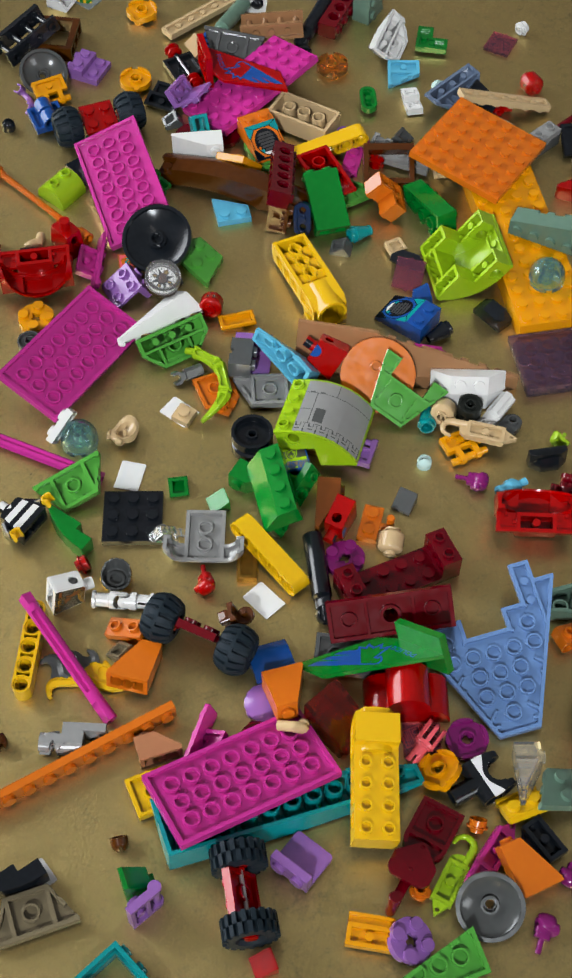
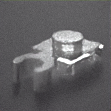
(157, 535)

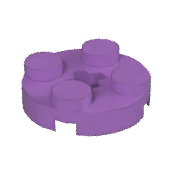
(422, 939)

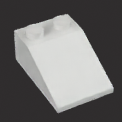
(198, 143)

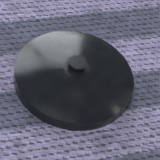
(156, 234)

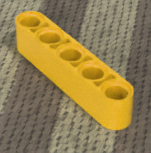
(337, 141)
(270, 554)
(28, 659)

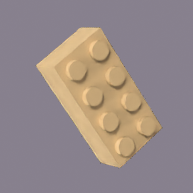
(303, 116)

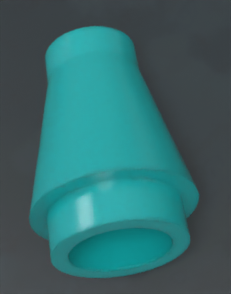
(357, 233)
(426, 421)

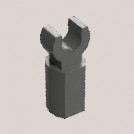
(188, 373)

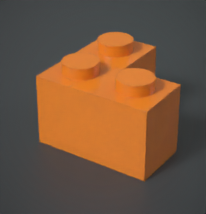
(387, 195)

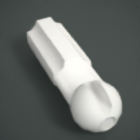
(498, 408)

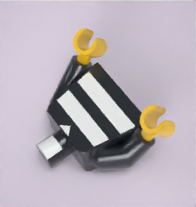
(24, 517)

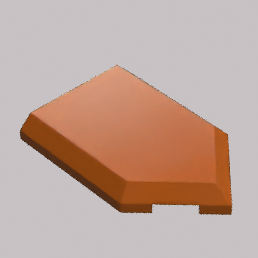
(207, 390)

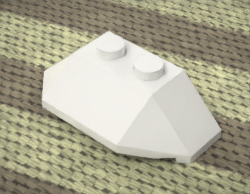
(390, 37)
(458, 382)

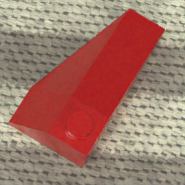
(323, 157)

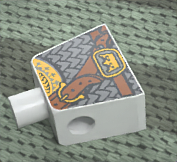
(66, 590)

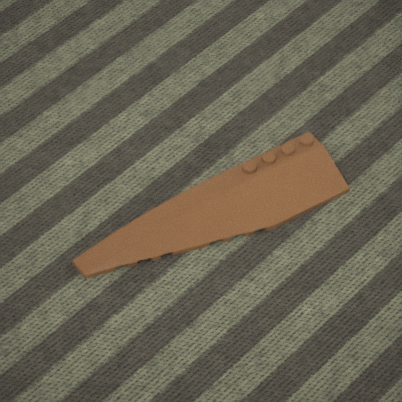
(423, 357)

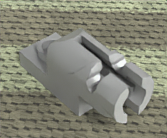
(71, 738)

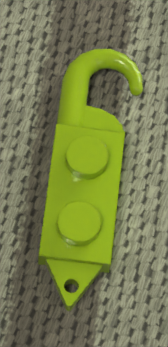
(453, 876)

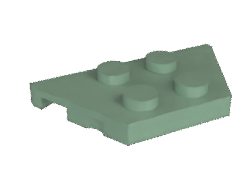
(556, 790)

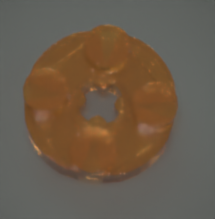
(326, 68)

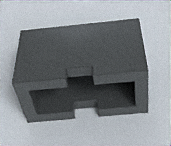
(241, 359)

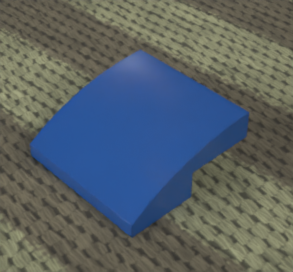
(271, 656)

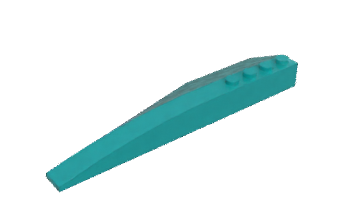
(301, 813)

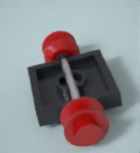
(180, 64)

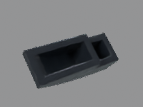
(26, 878)

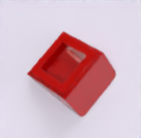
(264, 964)

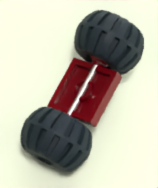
(165, 616)

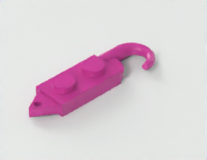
(352, 161)
(487, 858)

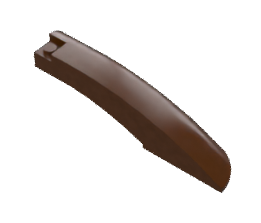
(222, 177)

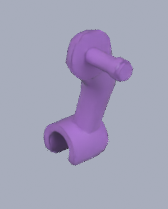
(22, 92)

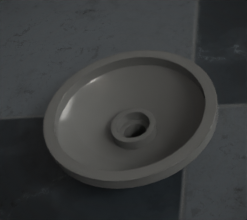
(39, 63)
(494, 922)

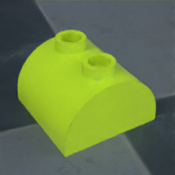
(62, 189)

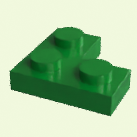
(428, 44)

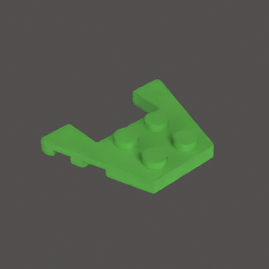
(397, 400)

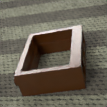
(70, 25)
(388, 149)

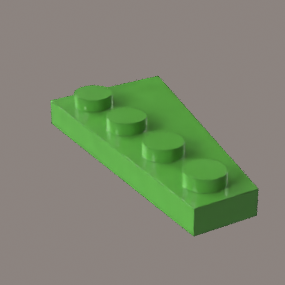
(456, 960)

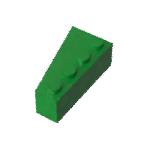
(429, 205)

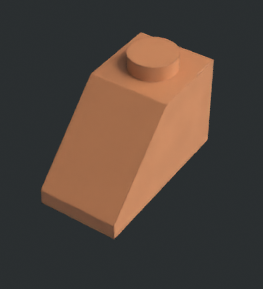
(156, 749)

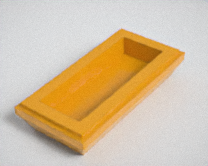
(237, 320)

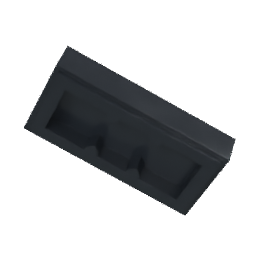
(566, 139)

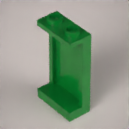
(326, 201)

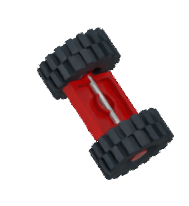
(247, 922)

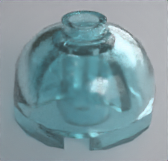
(547, 275)
(79, 438)

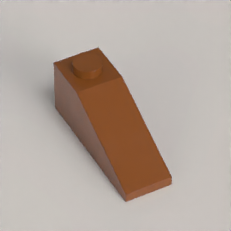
(326, 493)

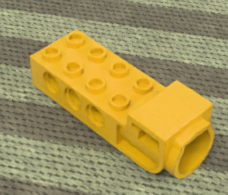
(310, 279)
(374, 778)

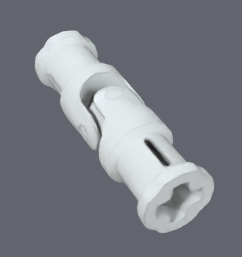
(126, 601)

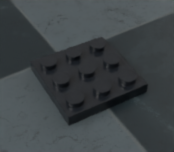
(131, 517)

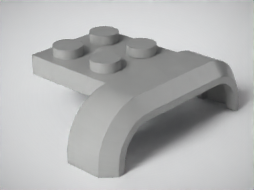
(204, 540)

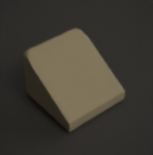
(119, 650)

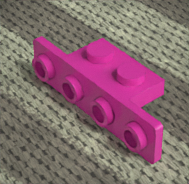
(90, 261)
(203, 733)

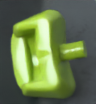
(558, 439)

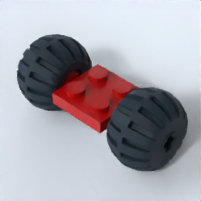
(70, 123)

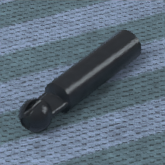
(311, 23)
(317, 573)

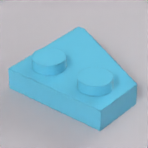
(401, 71)
(230, 212)

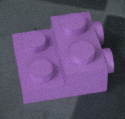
(88, 67)

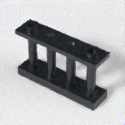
(23, 25)

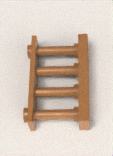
(282, 24)

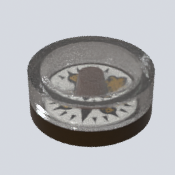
(162, 278)

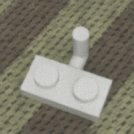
(55, 430)

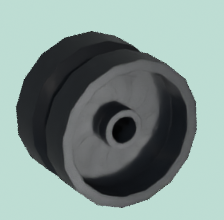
(250, 435)

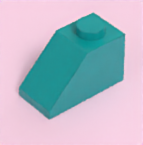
(199, 123)

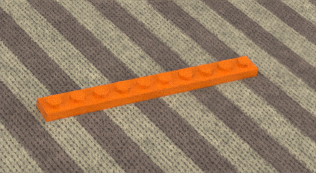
(86, 754)

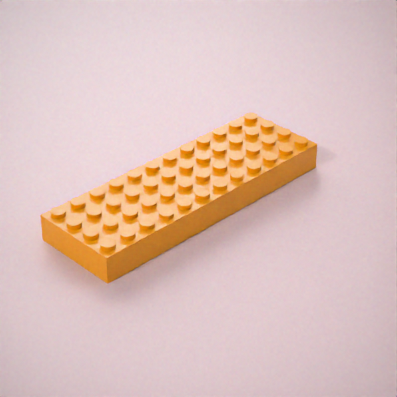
(527, 307)

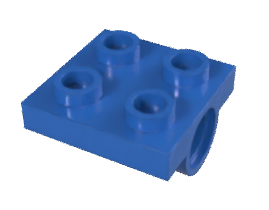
(41, 114)

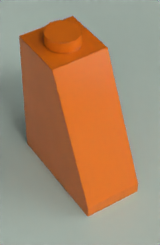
(136, 668)
(284, 690)
(526, 866)

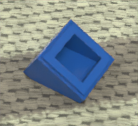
(423, 292)

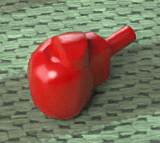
(206, 582)

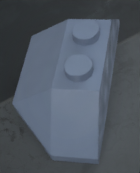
(445, 93)

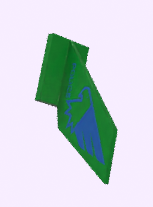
(412, 646)

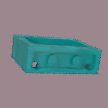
(107, 956)

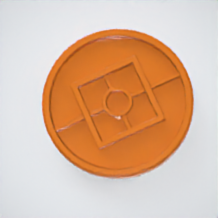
(364, 362)

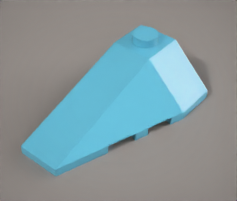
(286, 359)

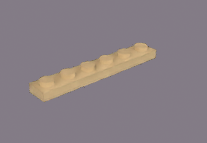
(196, 18)
(505, 100)

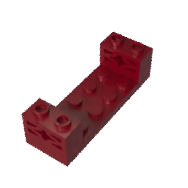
(417, 569)

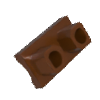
(233, 616)

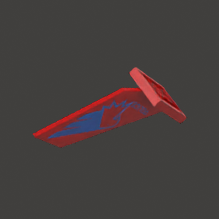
(236, 70)

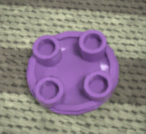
(257, 705)

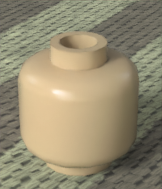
(443, 409)
(390, 541)

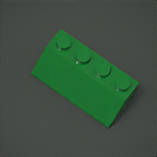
(274, 488)

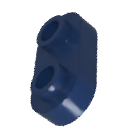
(302, 218)

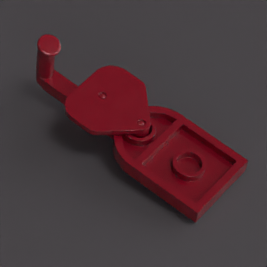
(423, 847)

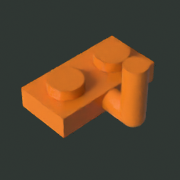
(371, 524)

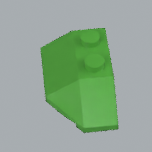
(168, 344)

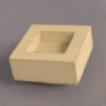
(394, 245)
(184, 415)

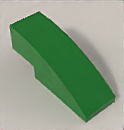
(70, 532)

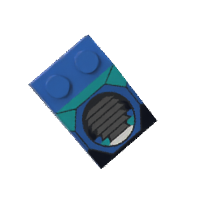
(410, 317)

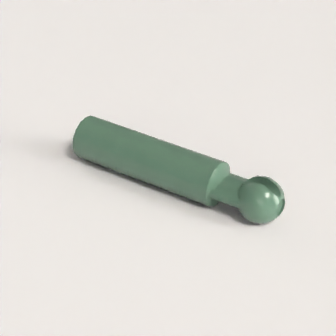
(233, 14)

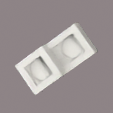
(411, 101)

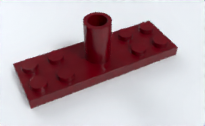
(368, 615)

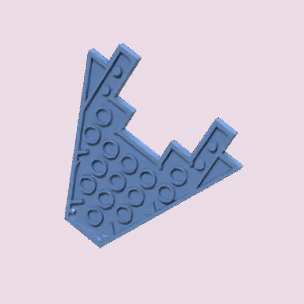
(506, 669)

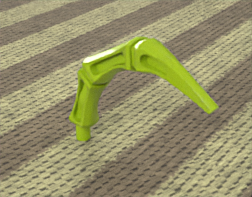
(220, 369)

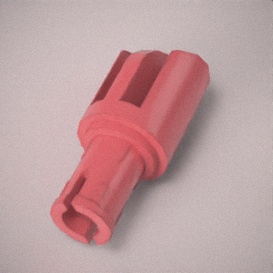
(423, 745)

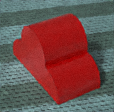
(409, 692)

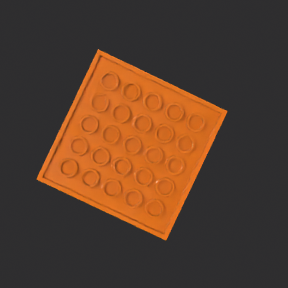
(477, 150)

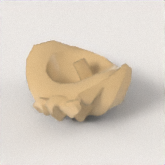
(124, 431)

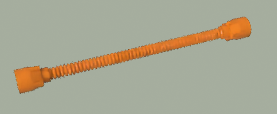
(86, 235)

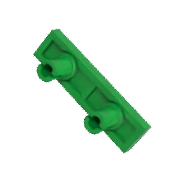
(302, 484)

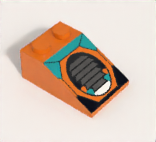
(259, 133)

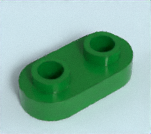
(368, 99)

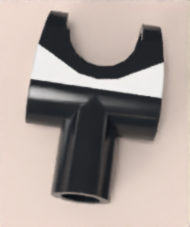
(479, 782)

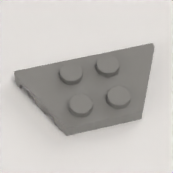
(264, 390)

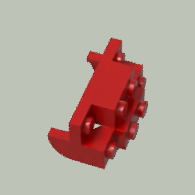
(36, 271)
(533, 512)

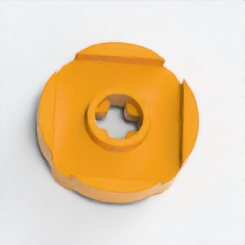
(148, 12)
(135, 79)
(33, 310)
(446, 777)

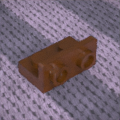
(278, 219)

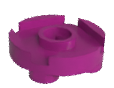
(344, 549)
(473, 730)

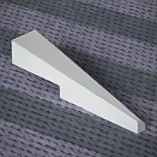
(164, 314)

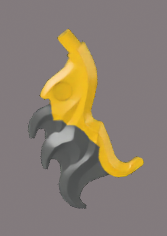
(61, 677)

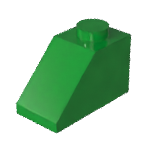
(239, 477)
(134, 880)

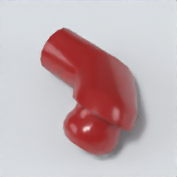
(499, 111)

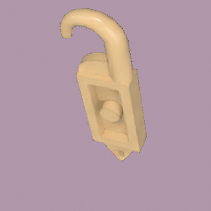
(479, 432)

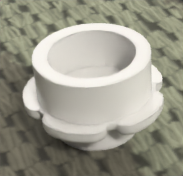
(521, 28)

